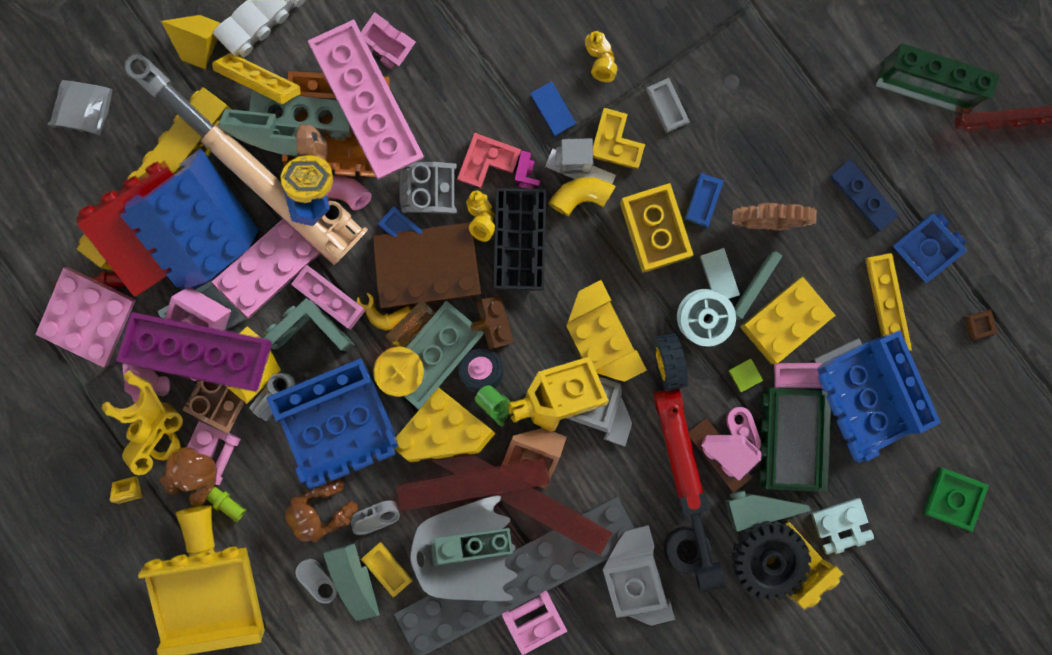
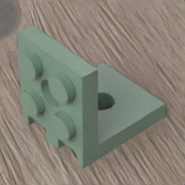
(297, 317)

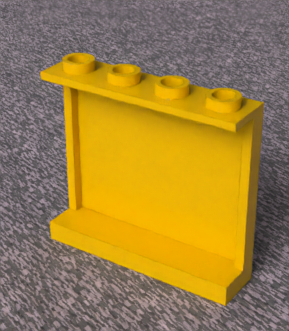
(204, 601)

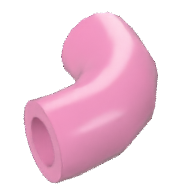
(349, 191)

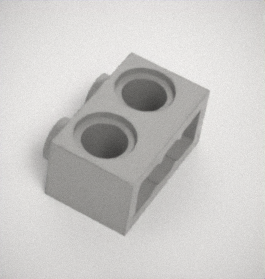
(575, 156)

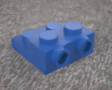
(931, 246)

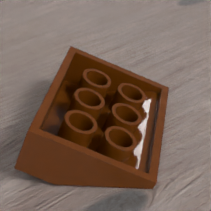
(426, 266)

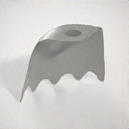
(465, 580)

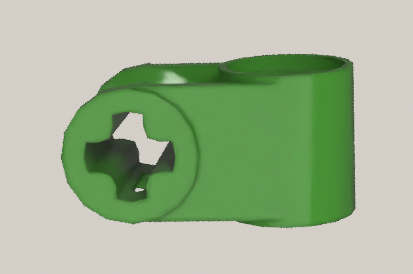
(493, 404)

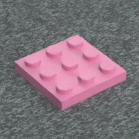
(85, 316)

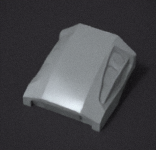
(81, 107)
(428, 188)

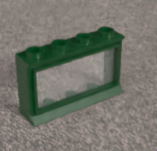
(936, 79)
(795, 440)

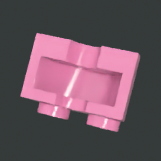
(386, 41)

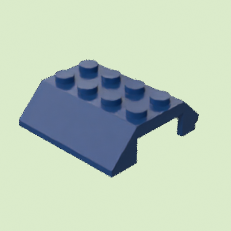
(192, 223)
(877, 395)
(334, 423)

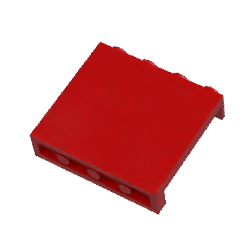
(116, 239)

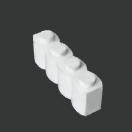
(252, 23)

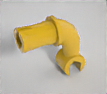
(382, 322)

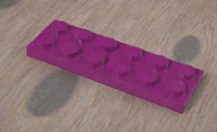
(194, 351)

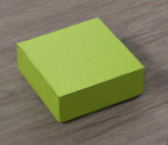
(745, 375)

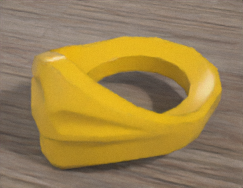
(174, 447)

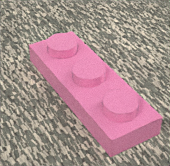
(328, 297)

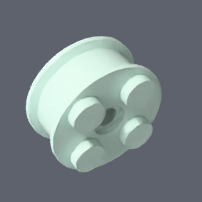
(692, 312)

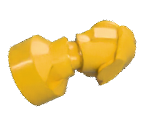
(604, 67)
(482, 225)

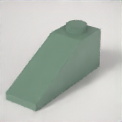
(752, 509)

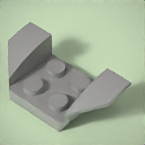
(609, 418)
(635, 579)

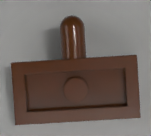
(493, 322)

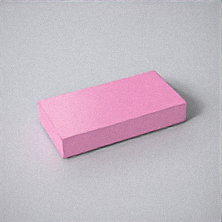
(796, 375)

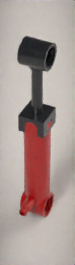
(687, 482)

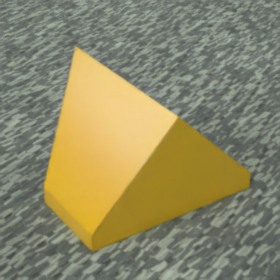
(192, 38)

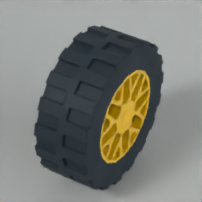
(670, 362)

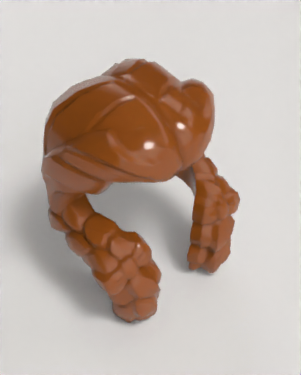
(188, 472)
(305, 520)

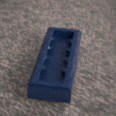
(864, 195)

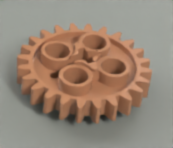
(774, 216)

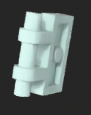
(841, 518)

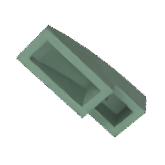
(261, 130)
(352, 581)

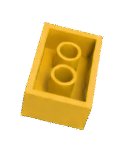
(656, 228)
(787, 320)

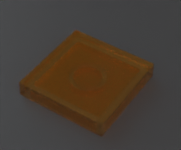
(410, 324)

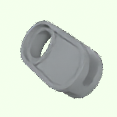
(373, 517)
(312, 576)

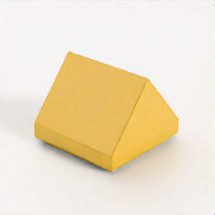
(125, 490)

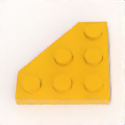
(442, 430)

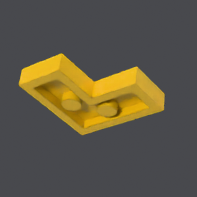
(609, 144)

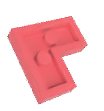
(485, 153)

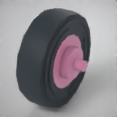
(480, 369)

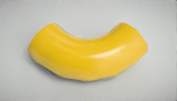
(581, 191)

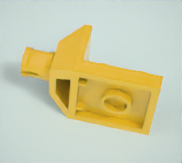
(560, 394)

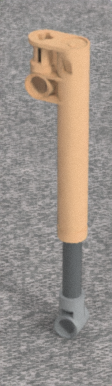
(327, 235)

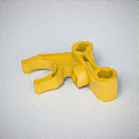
(149, 423)

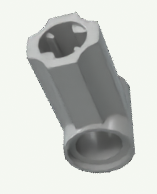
(260, 406)

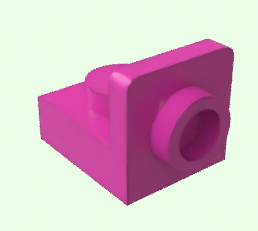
(525, 168)

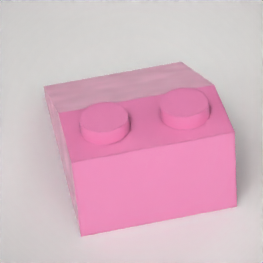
(197, 309)

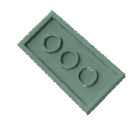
(441, 348)

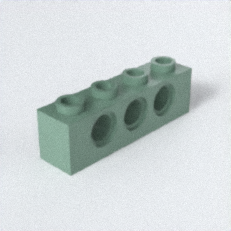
(316, 110)

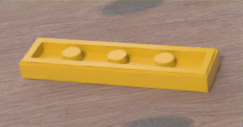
(256, 78)
(887, 296)

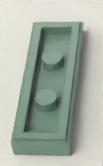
(756, 284)

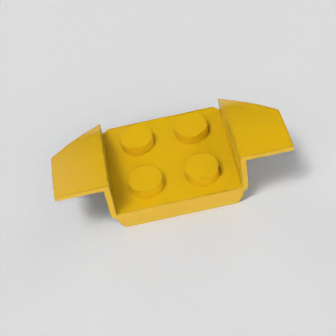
(601, 335)

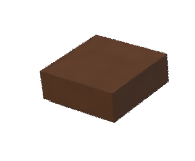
(980, 325)

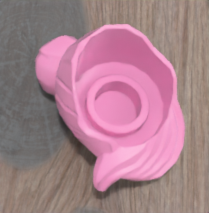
(160, 384)

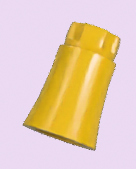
(197, 529)

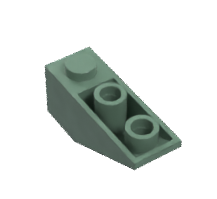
(471, 547)

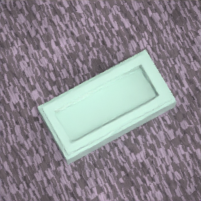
(719, 273)

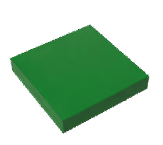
(955, 499)

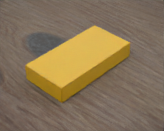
(387, 569)

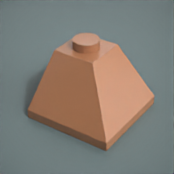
(536, 445)

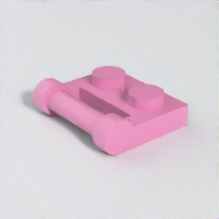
(205, 441)
(538, 630)

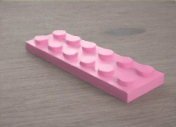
(365, 99)

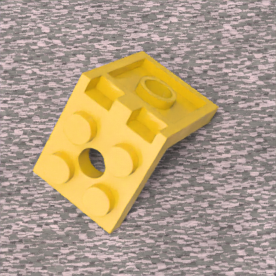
(822, 577)

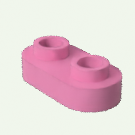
(746, 427)

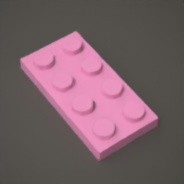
(265, 268)

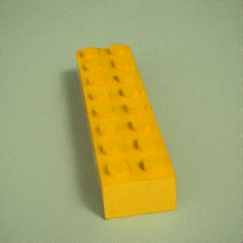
(174, 148)

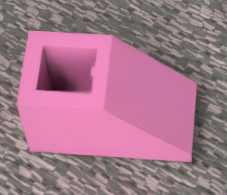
(733, 452)

